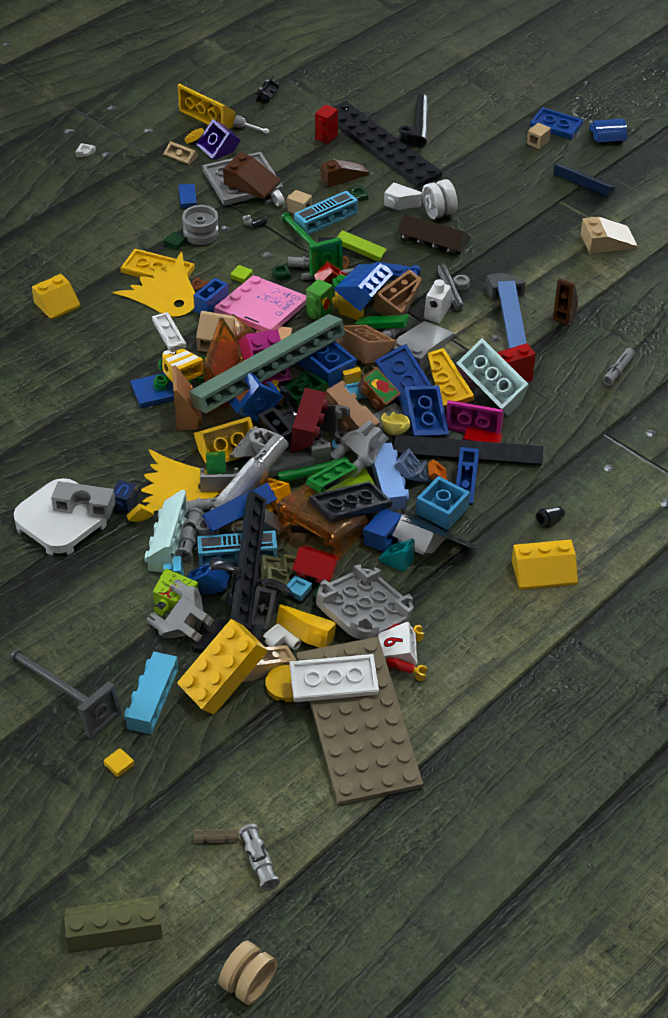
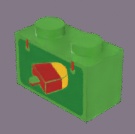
(318, 300)

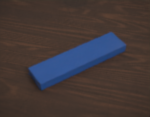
(235, 508)

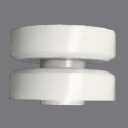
(439, 199)

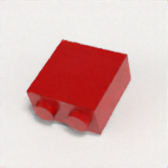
(521, 360)

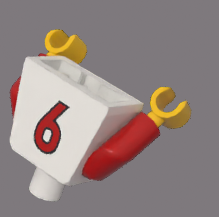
(400, 648)

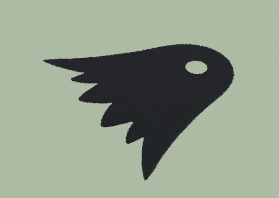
(422, 523)

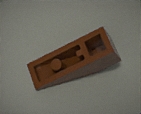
(338, 172)
(565, 302)

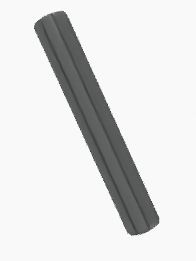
(446, 277)

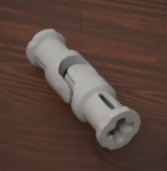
(189, 534)
(259, 857)

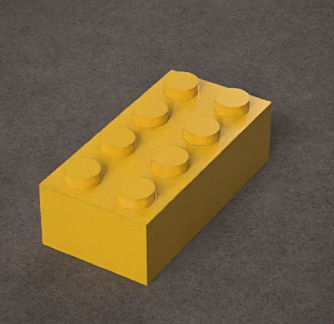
(222, 667)

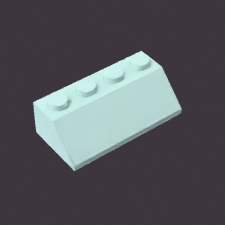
(494, 376)
(167, 532)

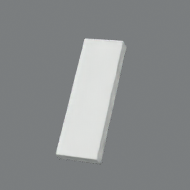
(168, 332)

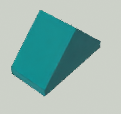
(399, 555)

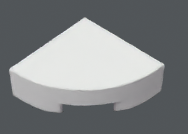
(85, 150)

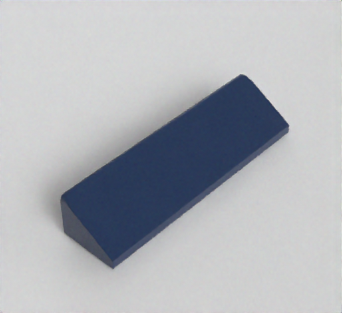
(583, 179)

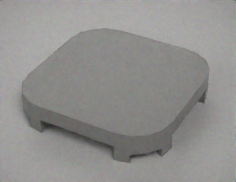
(363, 603)

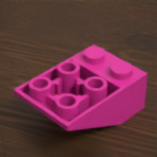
(257, 342)

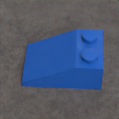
(424, 410)

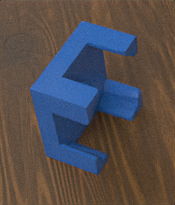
(257, 399)

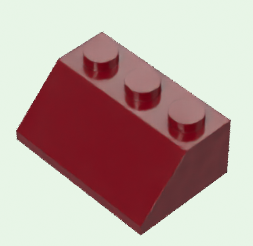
(308, 418)

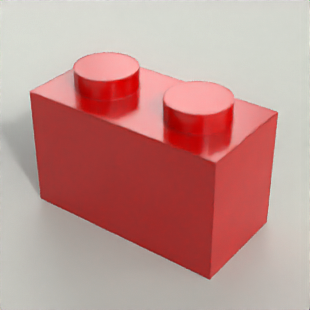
(326, 124)

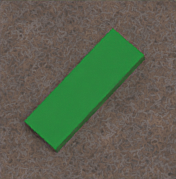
(384, 322)

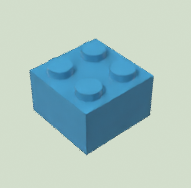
(442, 503)

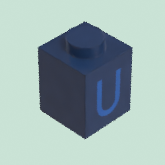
(125, 496)

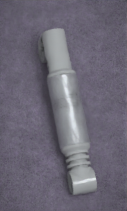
(252, 472)

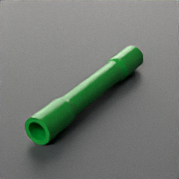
(290, 475)

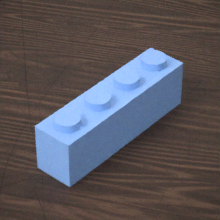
(389, 478)

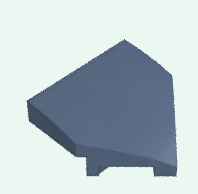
(411, 468)

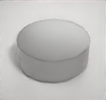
(461, 282)

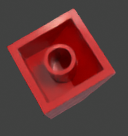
(315, 564)

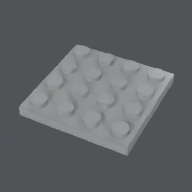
(227, 194)

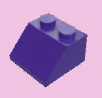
(218, 140)

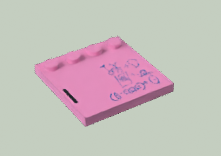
(262, 304)

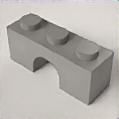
(69, 495)

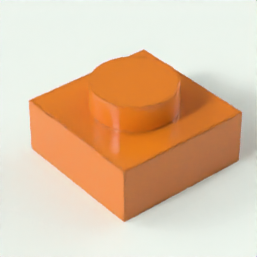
(436, 469)

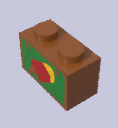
(378, 389)

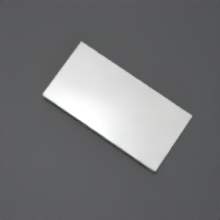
(333, 678)

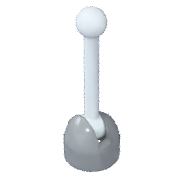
(240, 122)

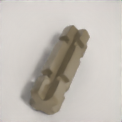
(215, 836)

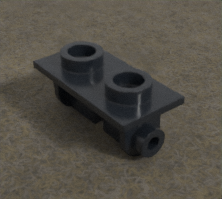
(269, 88)

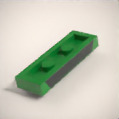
(331, 475)

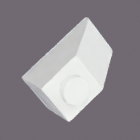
(402, 197)

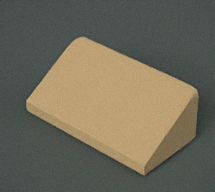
(180, 153)

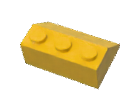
(222, 437)
(545, 564)

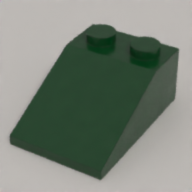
(304, 380)

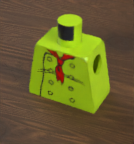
(163, 596)

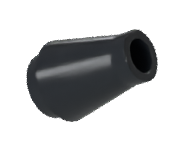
(548, 516)

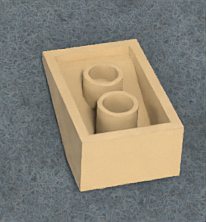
(606, 236)

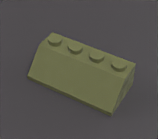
(113, 923)

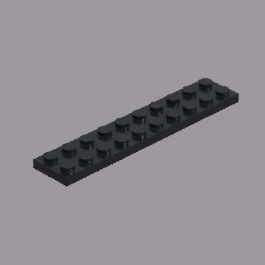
(385, 146)

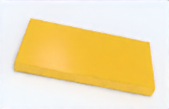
(143, 264)

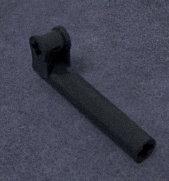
(417, 135)

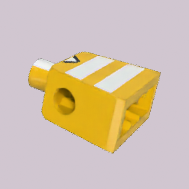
(187, 362)

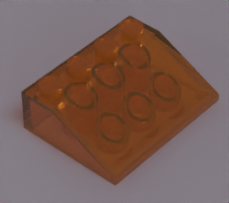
(222, 353)

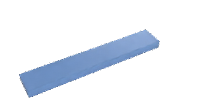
(511, 313)

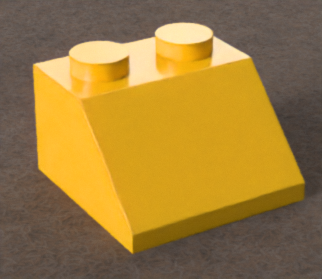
(55, 296)

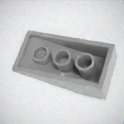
(424, 339)

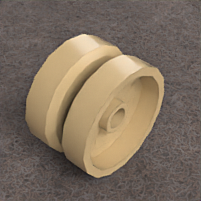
(247, 972)

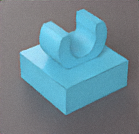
(177, 565)

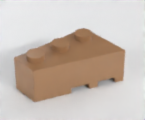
(398, 295)
(358, 415)

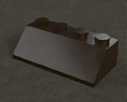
(433, 233)

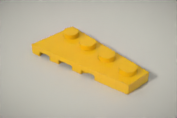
(448, 378)

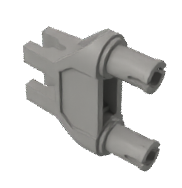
(363, 444)
(183, 615)

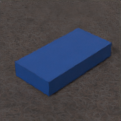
(187, 195)

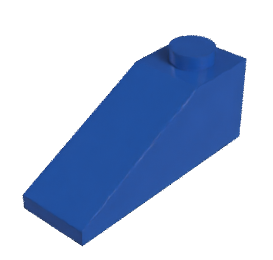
(468, 470)

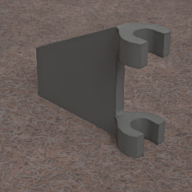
(331, 420)

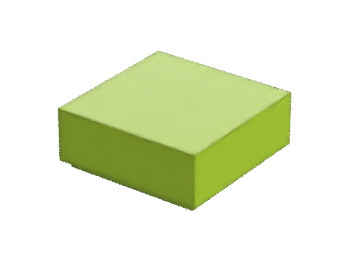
(241, 274)

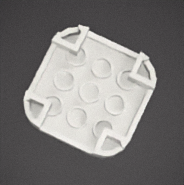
(51, 528)

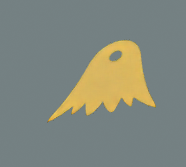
(164, 290)
(171, 479)

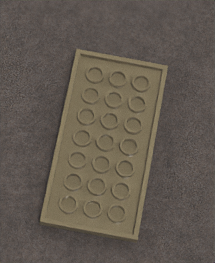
(364, 735)

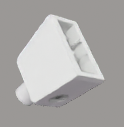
(438, 295)

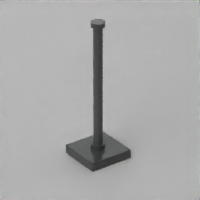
(94, 711)

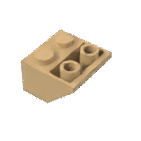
(207, 326)

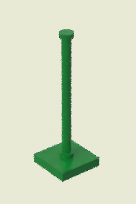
(319, 252)

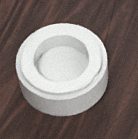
(278, 198)

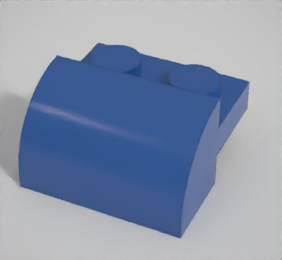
(609, 130)

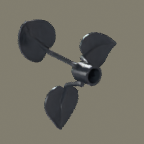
(221, 564)

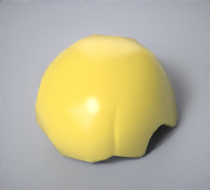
(395, 423)

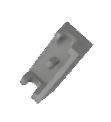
(215, 482)

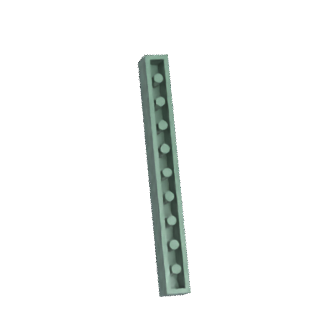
(267, 363)

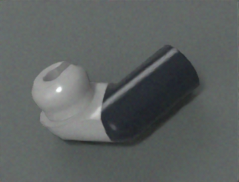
(254, 222)

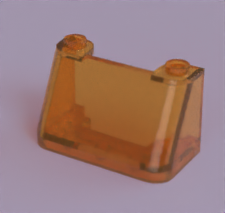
(341, 534)

